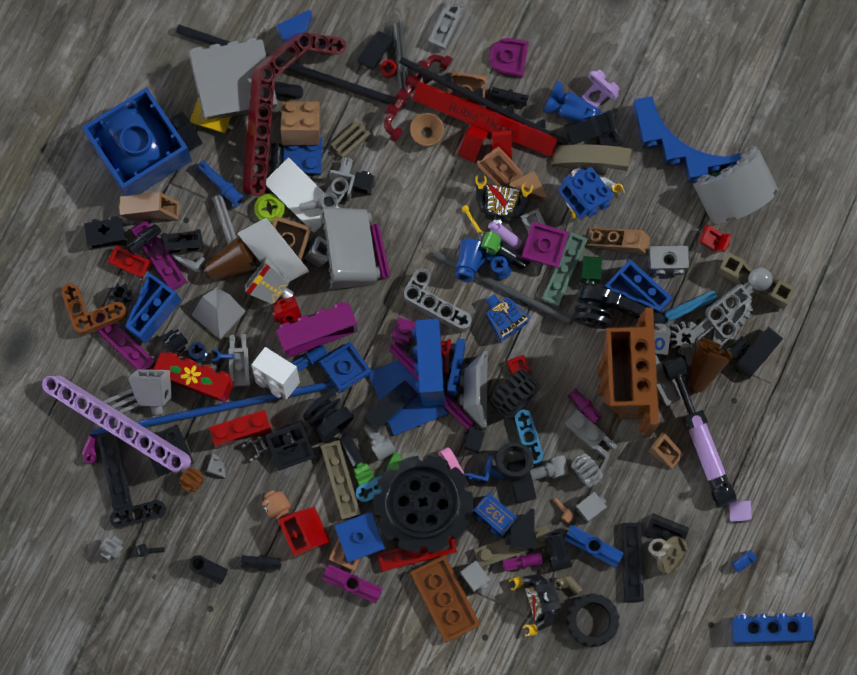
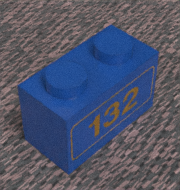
(494, 515)

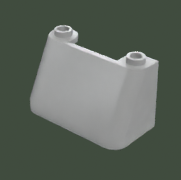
(349, 247)

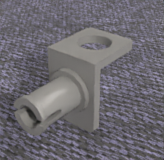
(344, 172)

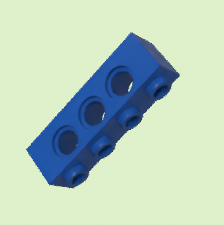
(803, 633)

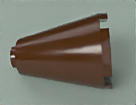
(231, 261)
(706, 364)

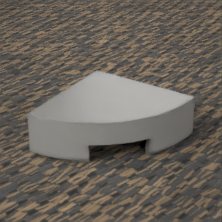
(216, 466)

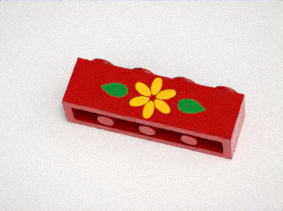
(196, 378)

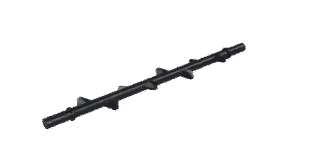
(477, 96)

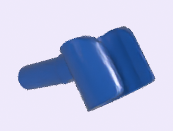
(221, 356)

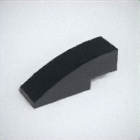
(390, 406)

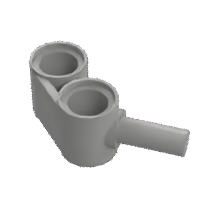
(330, 193)

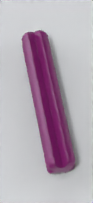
(379, 251)

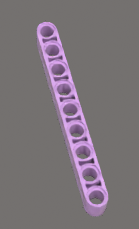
(124, 425)

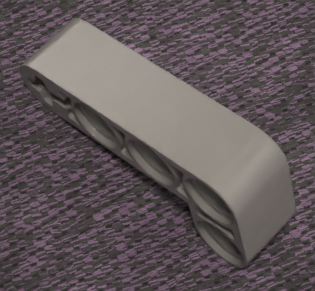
(440, 305)

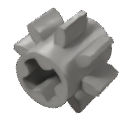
(111, 548)

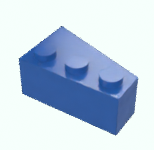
(639, 287)
(152, 308)

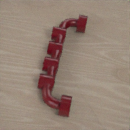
(403, 95)

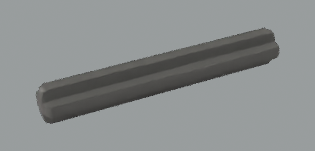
(400, 52)

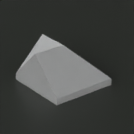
(218, 312)

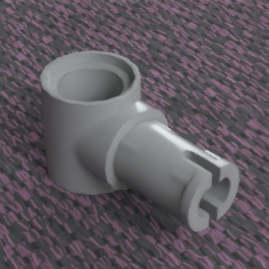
(381, 445)
(555, 468)

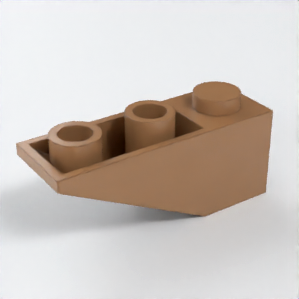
(619, 240)

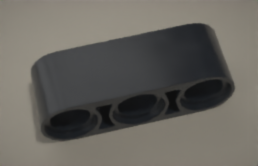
(758, 353)

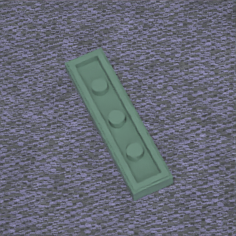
(561, 277)

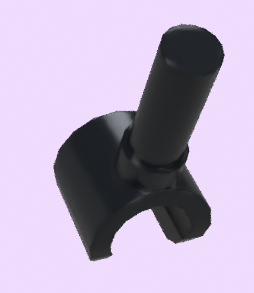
(143, 551)

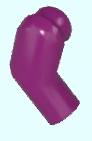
(89, 449)

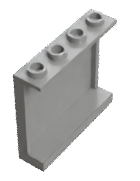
(225, 77)

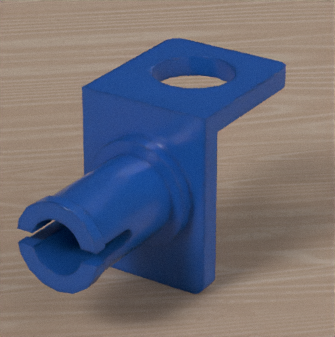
(489, 470)

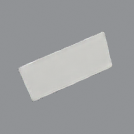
(294, 188)
(268, 243)

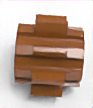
(191, 480)

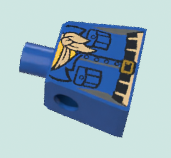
(505, 317)

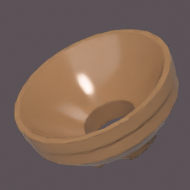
(428, 121)

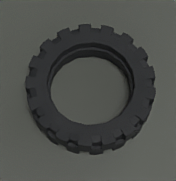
(605, 604)

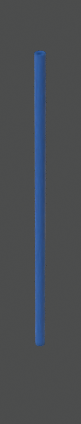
(223, 407)

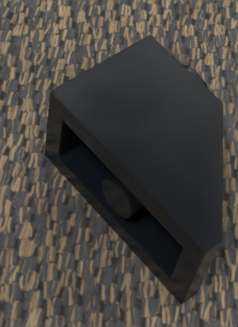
(522, 533)

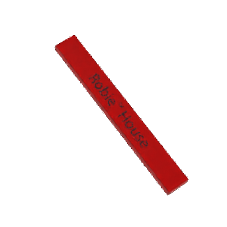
(484, 118)

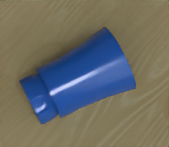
(469, 259)

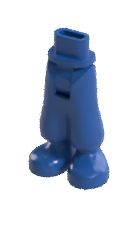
(573, 106)

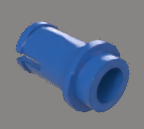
(744, 561)

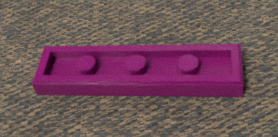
(163, 263)
(125, 345)

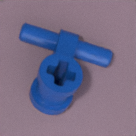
(496, 265)

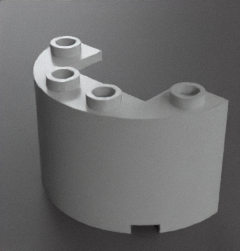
(737, 189)

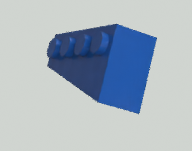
(429, 362)

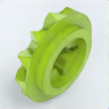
(274, 201)

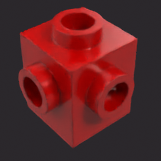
(286, 311)

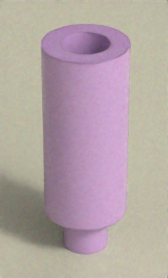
(507, 236)

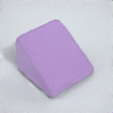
(740, 511)

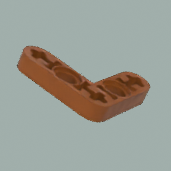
(84, 316)

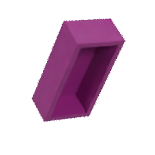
(317, 329)

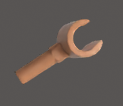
(568, 515)

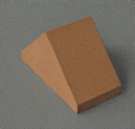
(538, 192)
(666, 451)

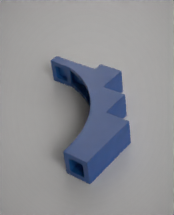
(654, 132)

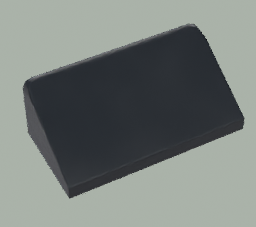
(665, 529)

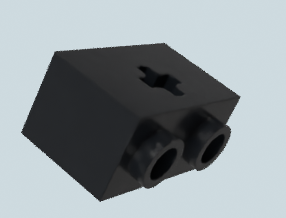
(114, 236)

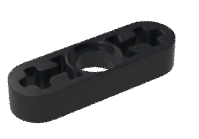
(122, 512)

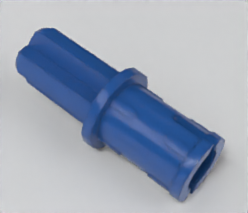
(310, 358)

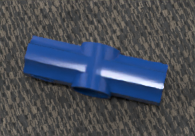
(605, 552)

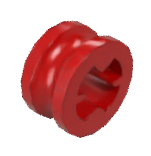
(392, 72)

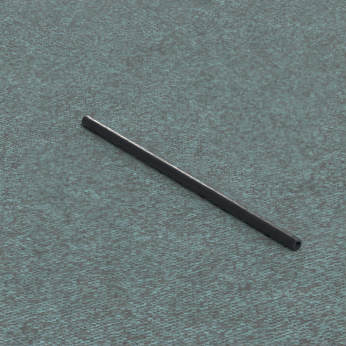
(298, 69)

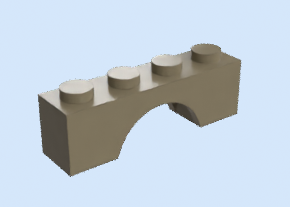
(738, 271)

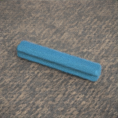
(690, 306)

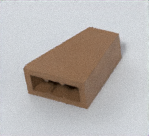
(149, 207)

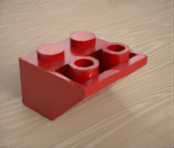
(304, 531)

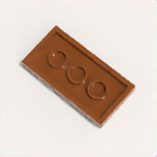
(445, 598)

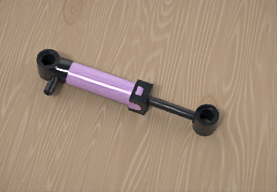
(696, 424)

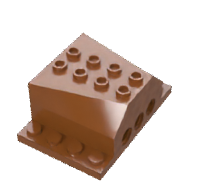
(629, 373)

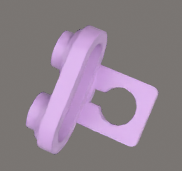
(607, 89)

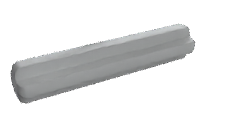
(224, 218)

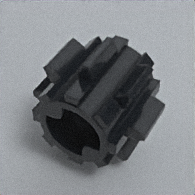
(115, 292)
(175, 341)

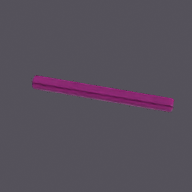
(450, 405)

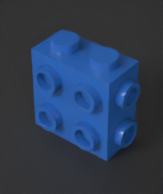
(586, 193)

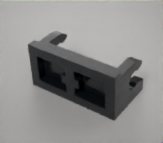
(178, 244)

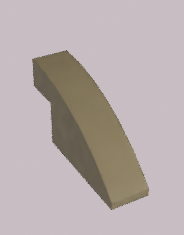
(595, 156)

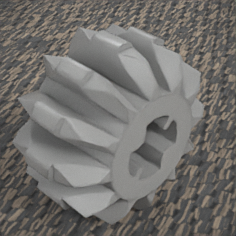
(586, 470)

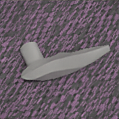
(195, 266)

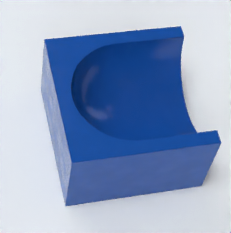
(137, 143)

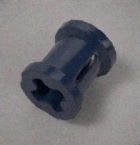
(192, 350)

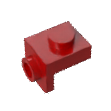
(714, 239)

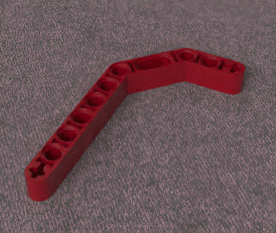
(266, 102)

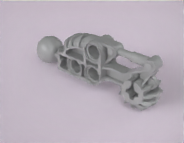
(759, 280)

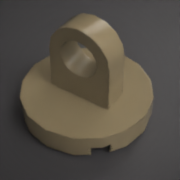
(671, 554)

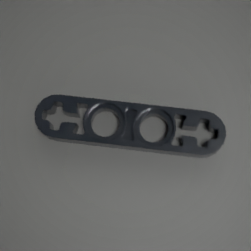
(631, 308)

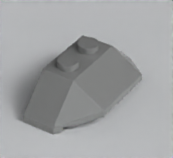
(475, 390)

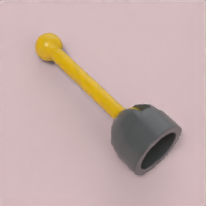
(480, 235)

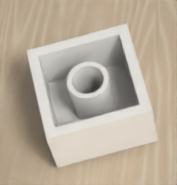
(275, 373)

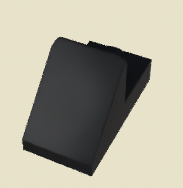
(186, 131)

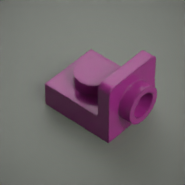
(403, 332)

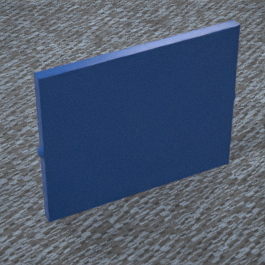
(414, 414)

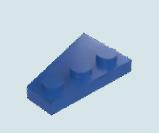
(455, 368)

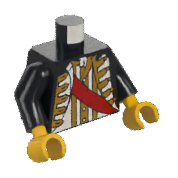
(501, 202)
(542, 600)

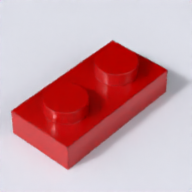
(130, 263)

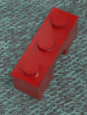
(233, 430)

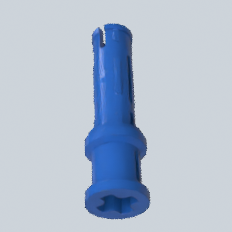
(226, 189)

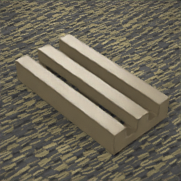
(362, 128)

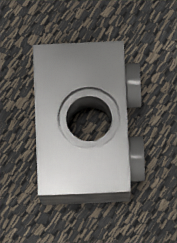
(677, 254)

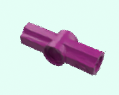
(340, 578)

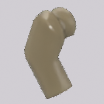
(563, 582)

